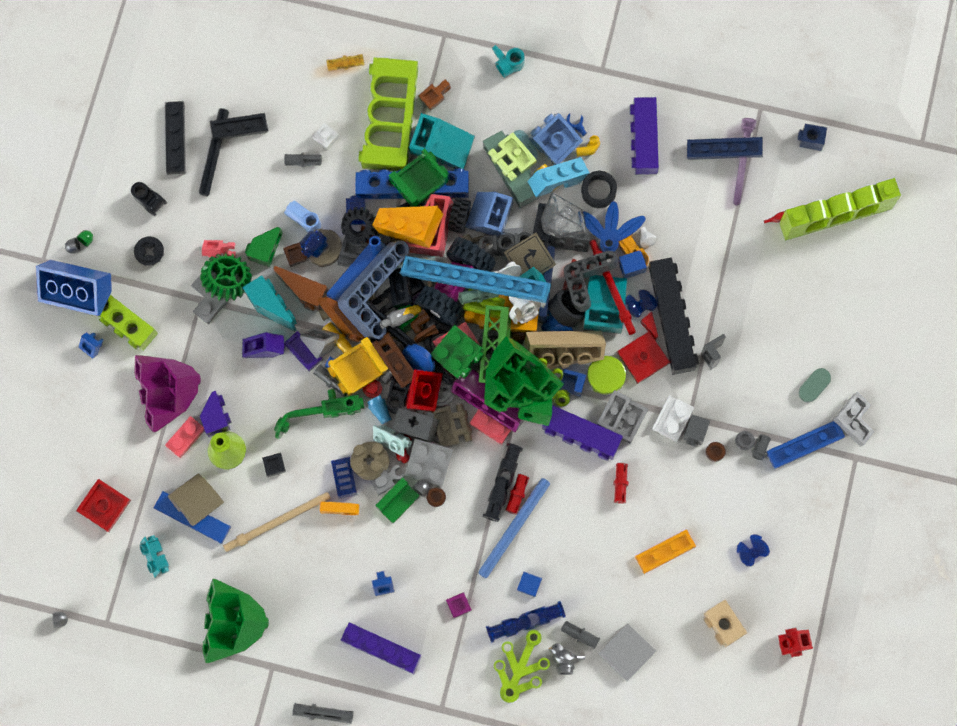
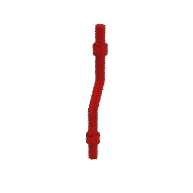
(624, 315)

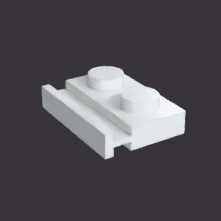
(673, 418)

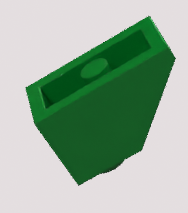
(264, 247)

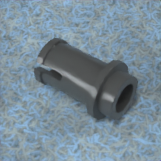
(761, 447)

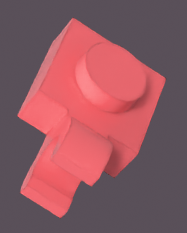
(215, 247)

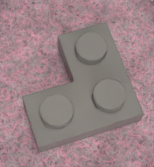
(209, 306)
(850, 419)

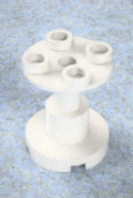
(522, 309)

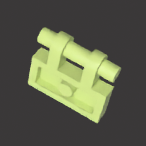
(516, 152)

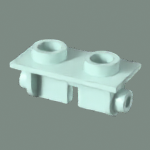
(386, 437)

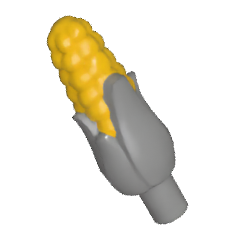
(400, 316)

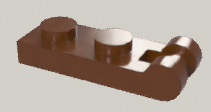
(394, 360)

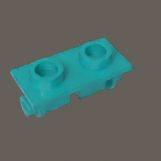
(155, 563)

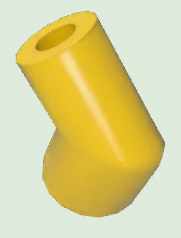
(590, 148)

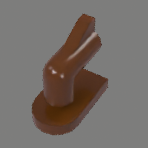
(416, 326)

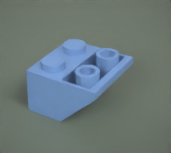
(490, 213)

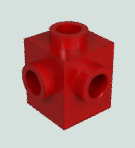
(795, 642)

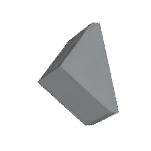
(319, 341)

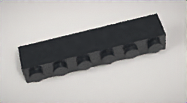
(672, 316)

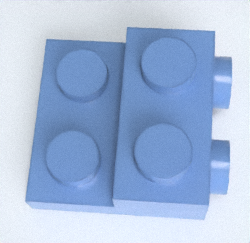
(555, 138)

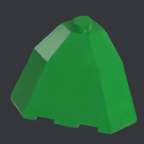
(517, 377)
(232, 622)

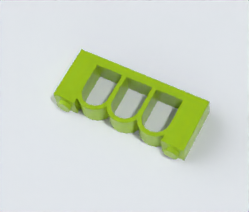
(390, 71)
(839, 209)

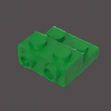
(458, 353)

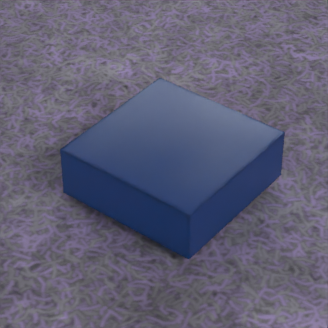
(529, 584)

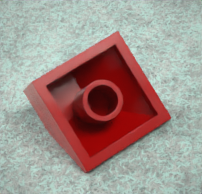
(424, 390)

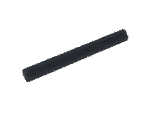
(212, 158)

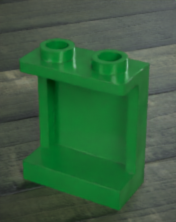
(419, 178)

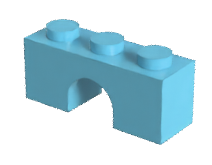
(565, 173)

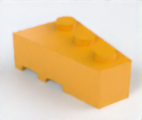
(409, 224)

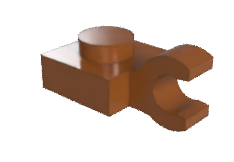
(433, 95)

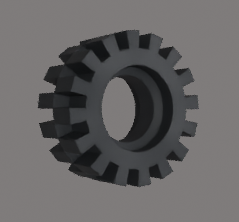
(459, 215)
(358, 235)

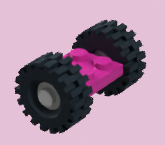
(442, 300)

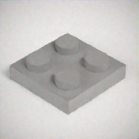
(429, 461)

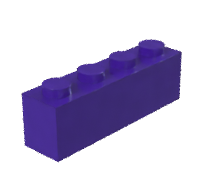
(645, 135)
(583, 433)
(381, 648)

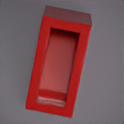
(649, 324)

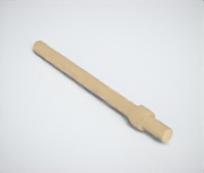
(243, 539)

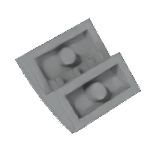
(622, 416)
(627, 652)

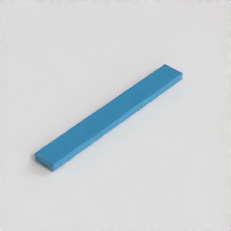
(475, 279)

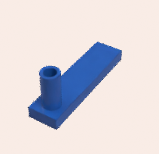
(356, 268)

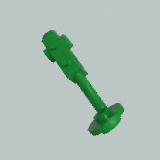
(332, 408)

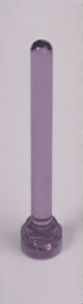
(747, 126)

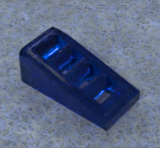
(347, 492)

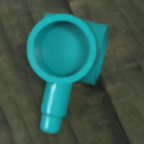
(505, 65)

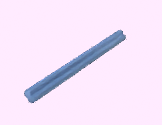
(514, 528)

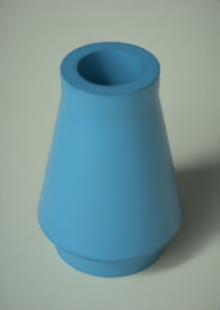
(379, 409)

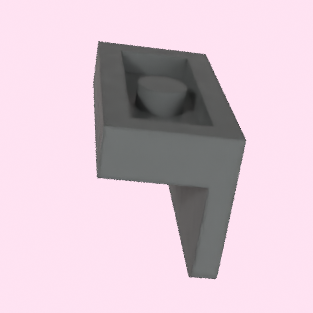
(710, 353)

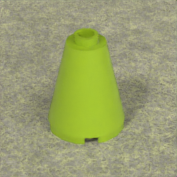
(226, 450)

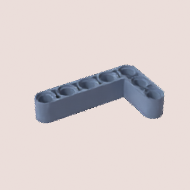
(369, 286)

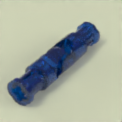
(514, 625)

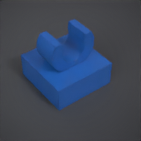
(90, 345)
(383, 584)

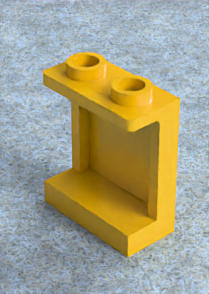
(357, 367)

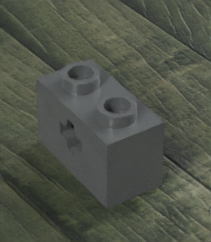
(425, 429)

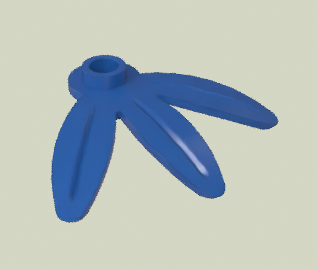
(610, 232)

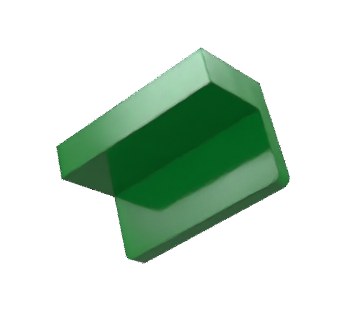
(397, 500)

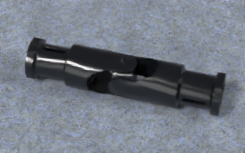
(499, 492)

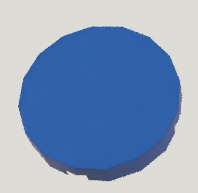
(418, 358)

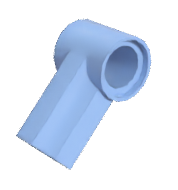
(302, 216)

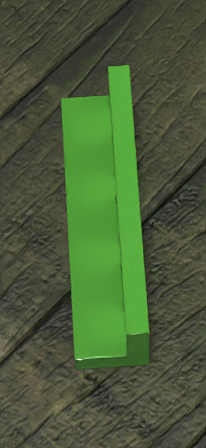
(503, 330)

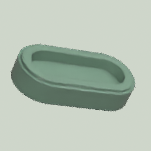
(814, 385)

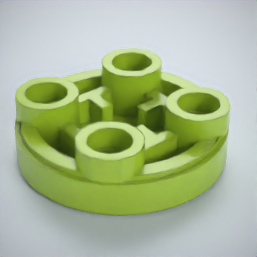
(606, 375)

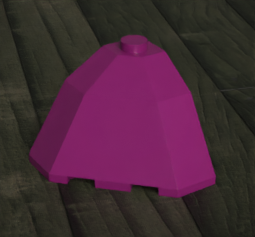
(166, 388)

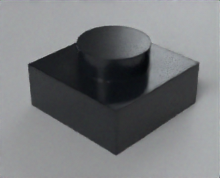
(274, 464)

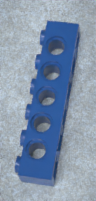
(384, 191)

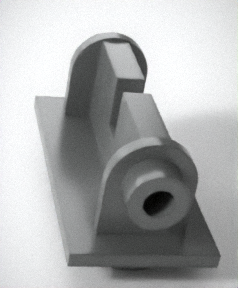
(576, 243)

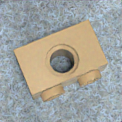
(735, 628)

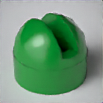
(85, 237)

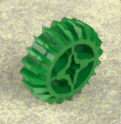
(225, 282)

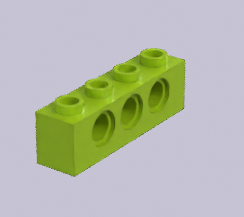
(144, 333)

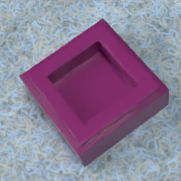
(458, 605)

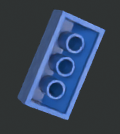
(73, 287)

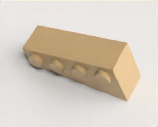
(566, 347)

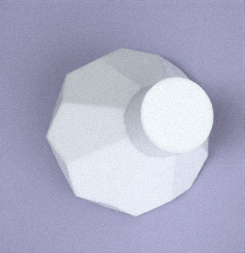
(646, 239)

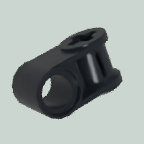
(149, 200)
(396, 393)

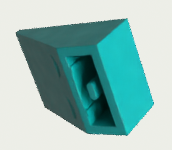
(443, 139)
(263, 298)
(603, 313)

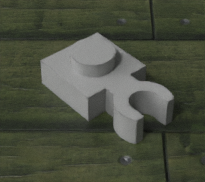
(386, 480)

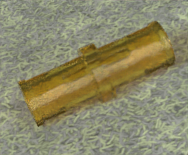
(345, 62)

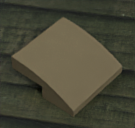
(195, 499)

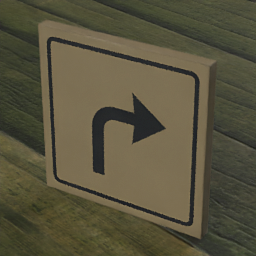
(531, 253)

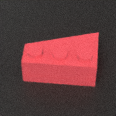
(439, 242)

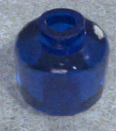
(313, 244)

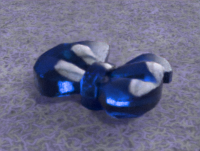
(646, 302)
(748, 555)

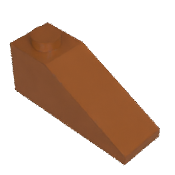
(304, 289)
(341, 321)

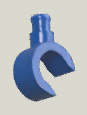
(579, 127)

